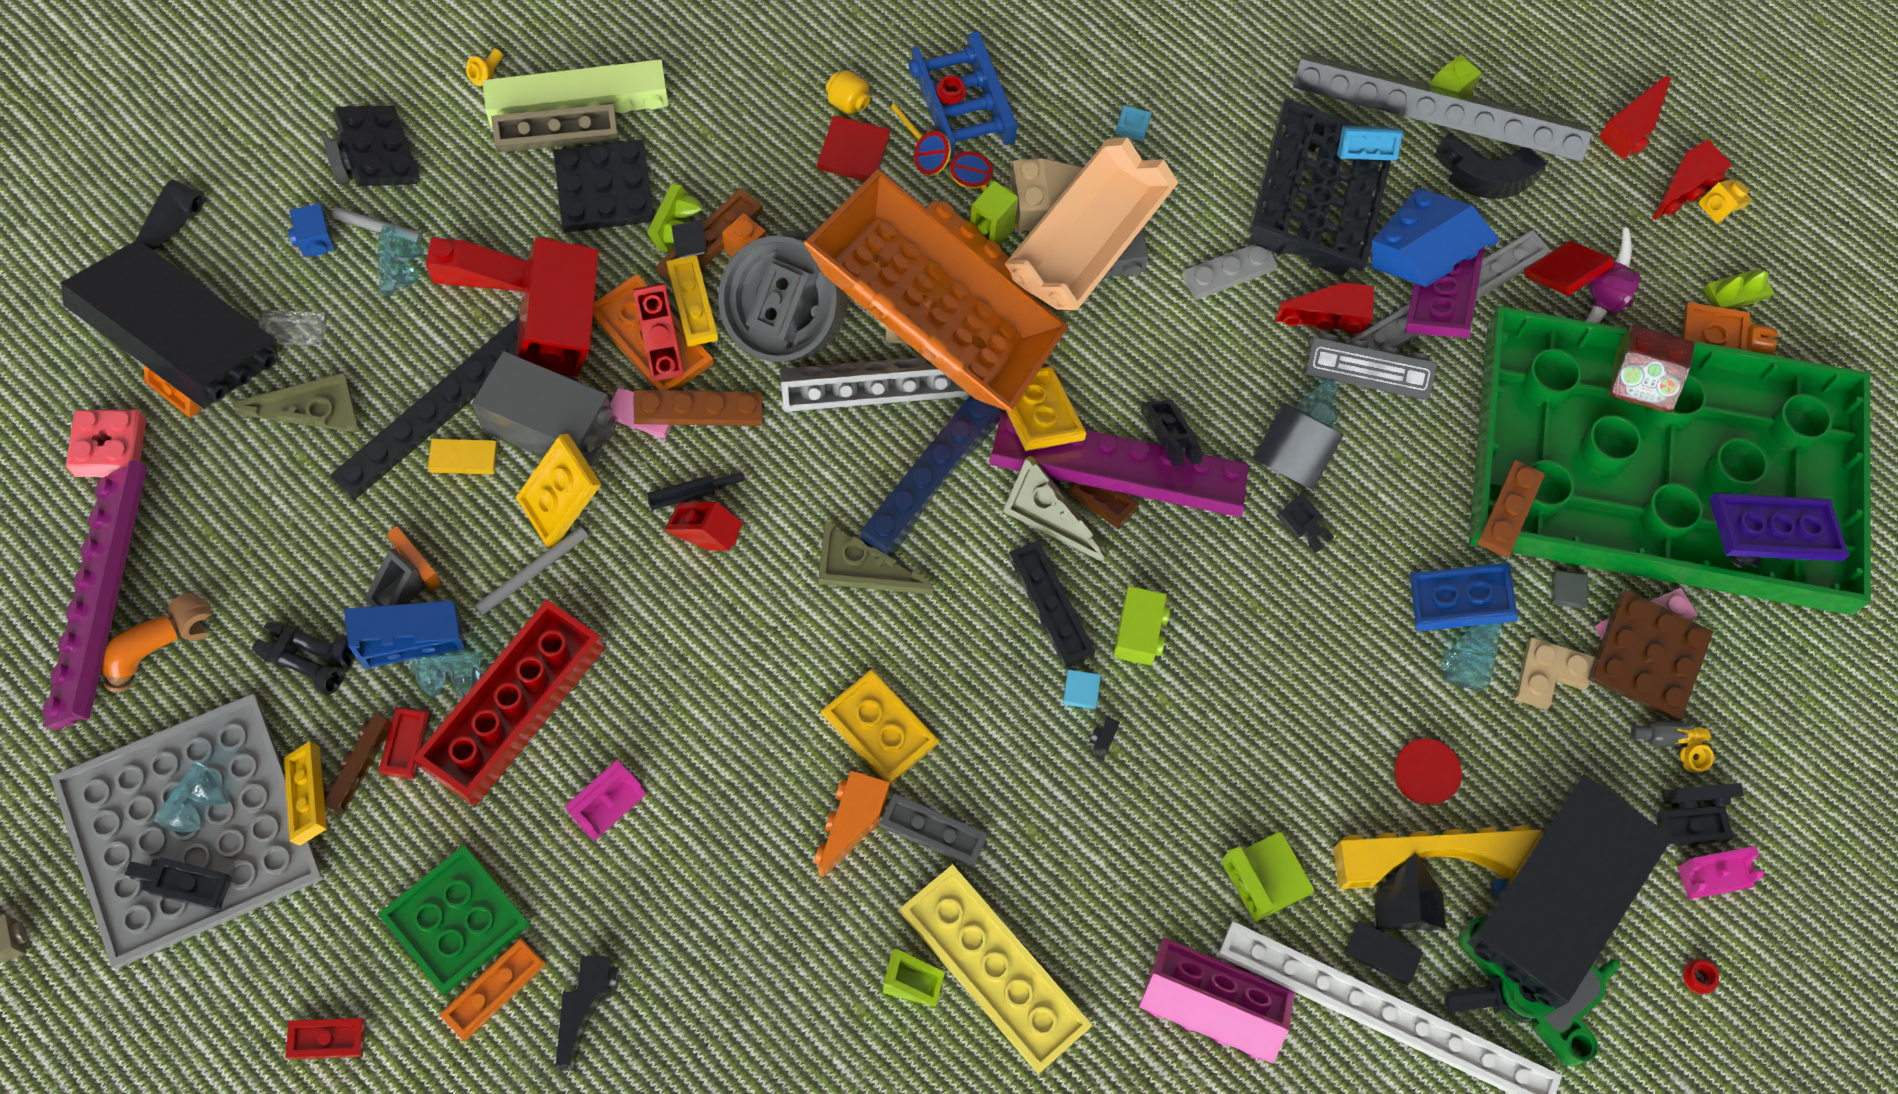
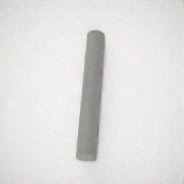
(374, 224)

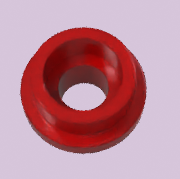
(951, 83)
(1709, 972)

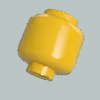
(848, 92)

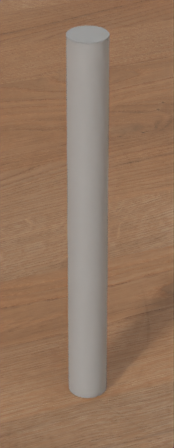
(531, 571)

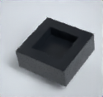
(1103, 737)

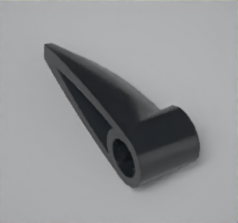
(170, 211)

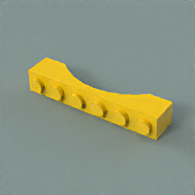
(1366, 861)

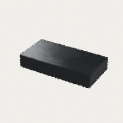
(1383, 953)

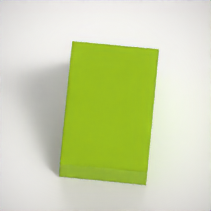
(912, 979)

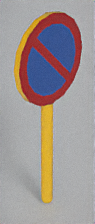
(932, 148)
(971, 170)

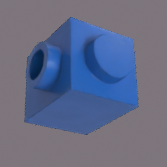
(311, 230)

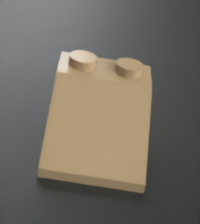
(1038, 187)

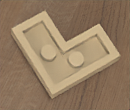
(1546, 665)

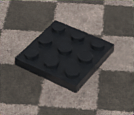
(603, 186)

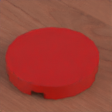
(1427, 772)

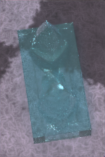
(390, 250)
(463, 669)
(197, 785)

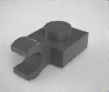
(337, 159)

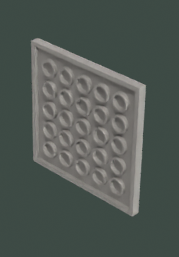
(110, 823)

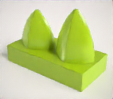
(672, 211)
(1739, 289)

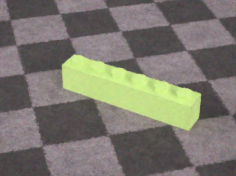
(624, 85)

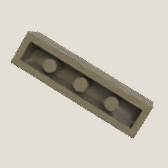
(554, 128)

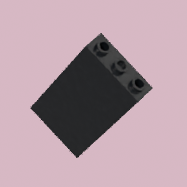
(170, 323)
(1569, 892)

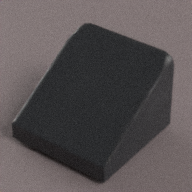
(689, 239)

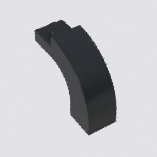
(1489, 177)

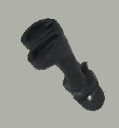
(290, 638)

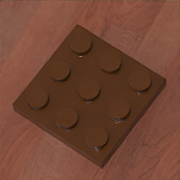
(1650, 655)

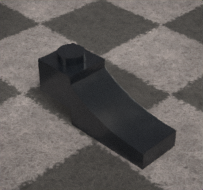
(595, 983)

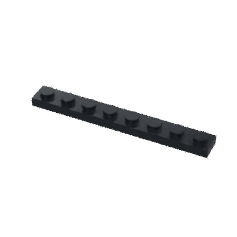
(424, 416)

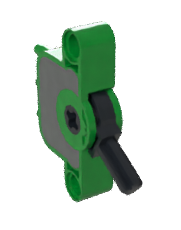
(1552, 1025)

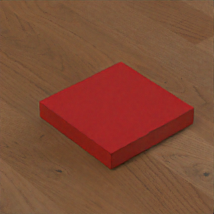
(853, 148)
(1569, 268)

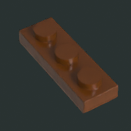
(356, 765)

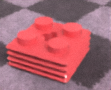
(118, 430)

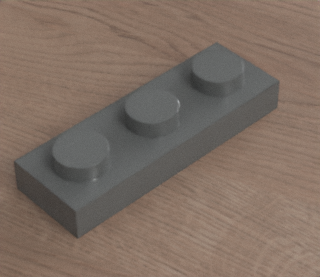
(933, 830)

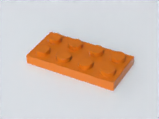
(619, 319)

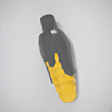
(1670, 733)

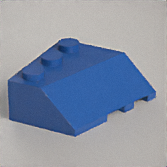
(1429, 238)

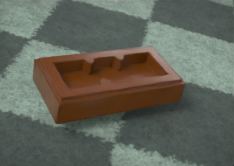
(1110, 505)

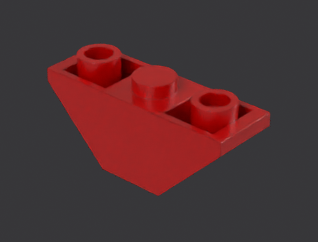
(658, 332)

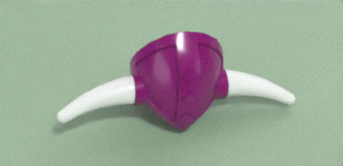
(1616, 286)

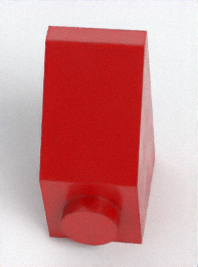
(704, 525)

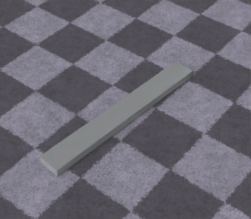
(1495, 271)

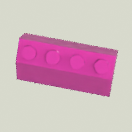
(1218, 1000)

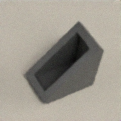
(395, 582)

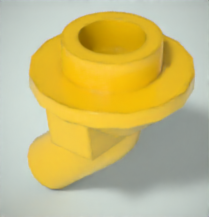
(480, 70)

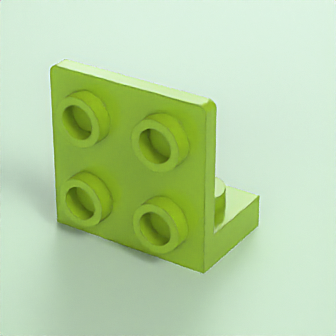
(1267, 876)

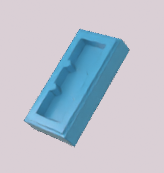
(1369, 143)

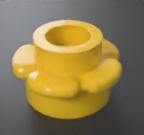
(1704, 760)

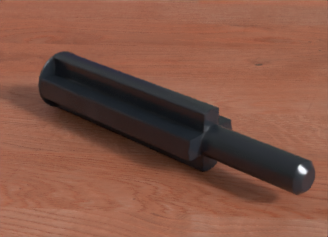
(690, 490)

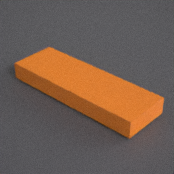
(492, 989)

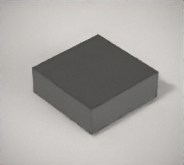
(1569, 589)

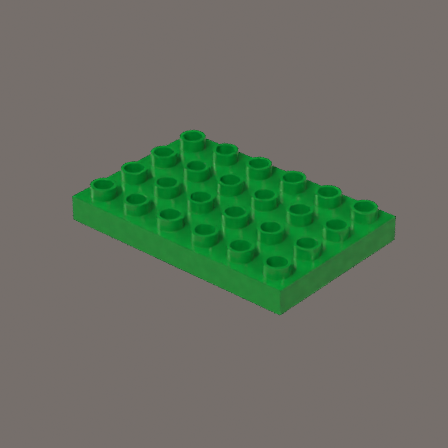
(1636, 482)

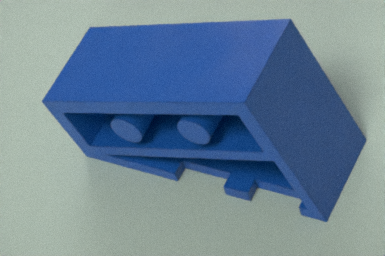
(403, 632)

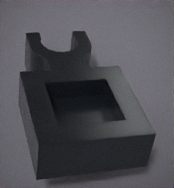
(1302, 518)

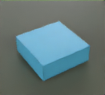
(1133, 123)
(1081, 689)

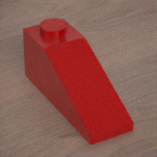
(1632, 126)
(473, 266)

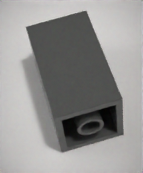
(536, 405)

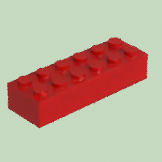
(509, 703)

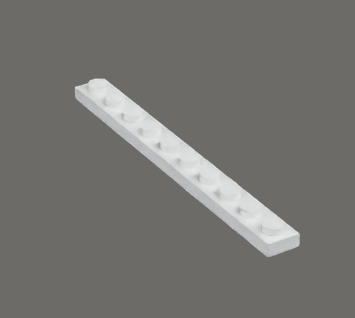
(1386, 1013)

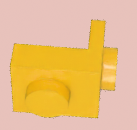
(1724, 199)

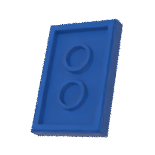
(1463, 597)

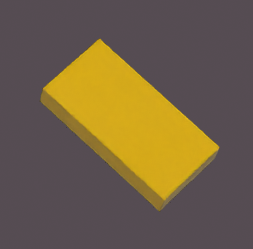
(462, 456)

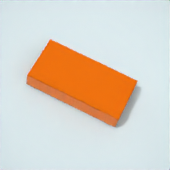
(409, 552)

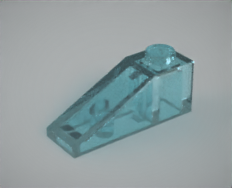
(1472, 657)

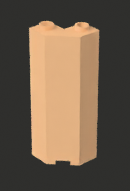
(1091, 225)

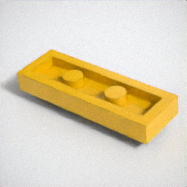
(692, 300)
(304, 793)

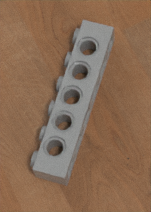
(865, 384)

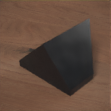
(1410, 900)

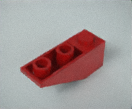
(1695, 173)
(1336, 307)

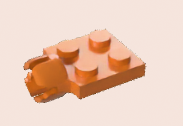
(1727, 329)

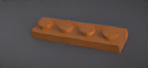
(714, 226)
(697, 408)

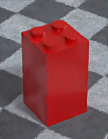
(557, 305)

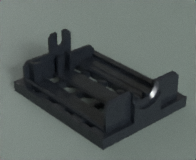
(1273, 219)

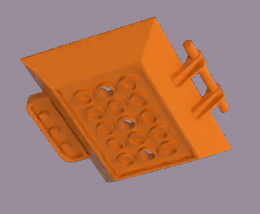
(938, 289)

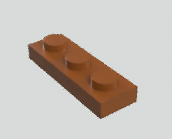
(1510, 508)

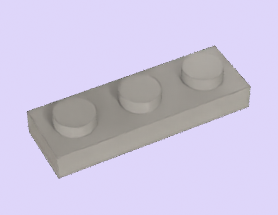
(1228, 270)

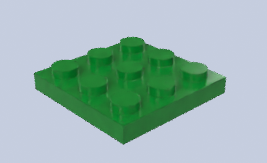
(454, 920)

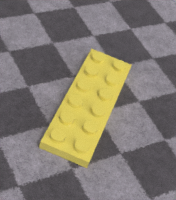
(995, 969)

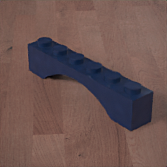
(905, 504)

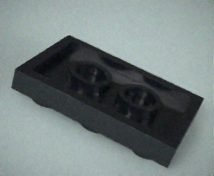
(375, 145)

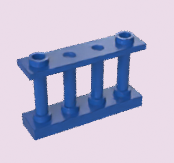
(983, 76)

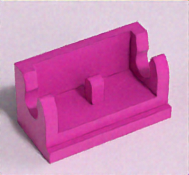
(605, 800)
(1720, 873)

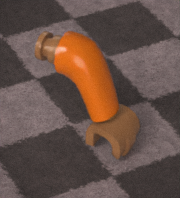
(130, 647)

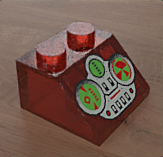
(1651, 368)

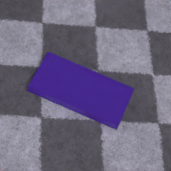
(1778, 527)

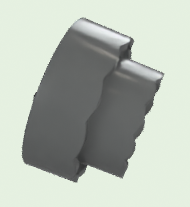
(757, 291)

